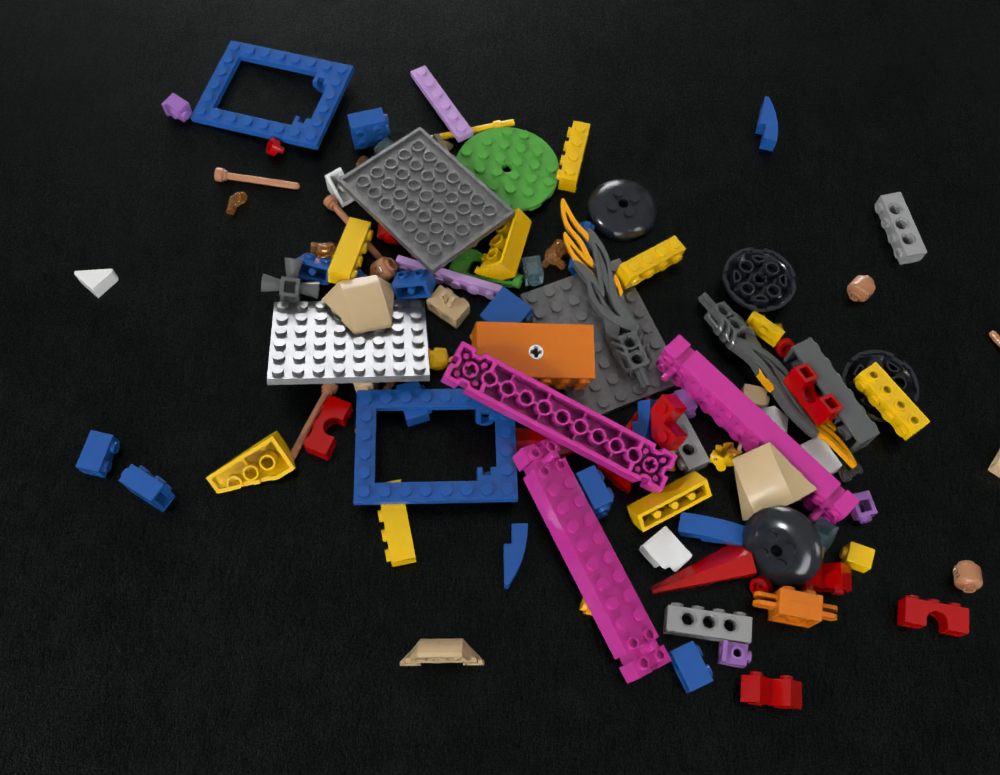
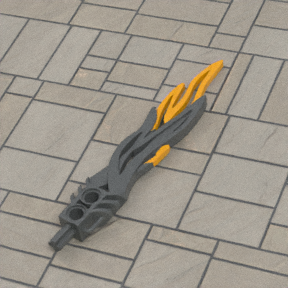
(596, 284)
(769, 371)

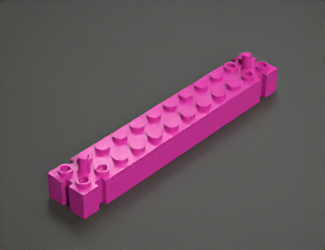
(559, 418)
(751, 425)
(591, 560)

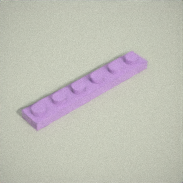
(442, 104)
(453, 279)

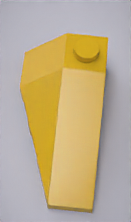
(260, 463)

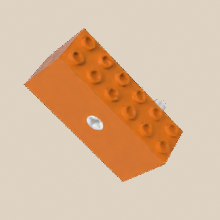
(544, 351)

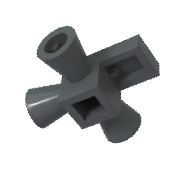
(290, 285)

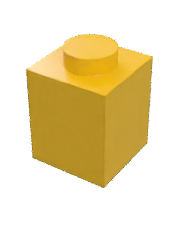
(857, 556)

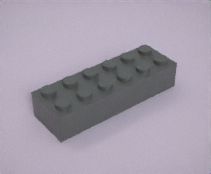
(852, 422)

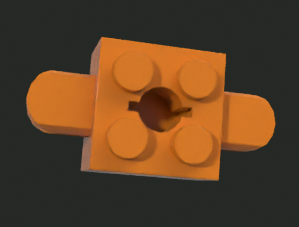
(795, 607)

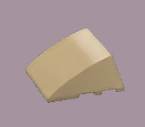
(362, 303)
(767, 480)
(442, 651)

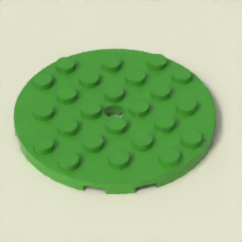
(527, 156)

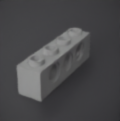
(900, 228)
(698, 457)
(674, 625)

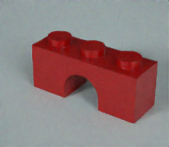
(801, 384)
(332, 412)
(951, 617)

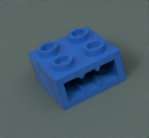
(368, 127)
(507, 308)
(147, 486)
(595, 490)

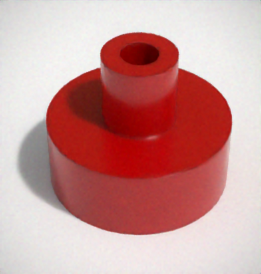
(274, 147)
(783, 346)
(761, 584)

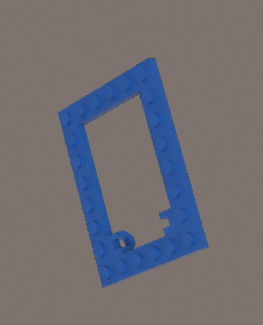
(307, 134)
(491, 486)

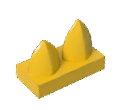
(765, 329)

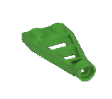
(463, 264)

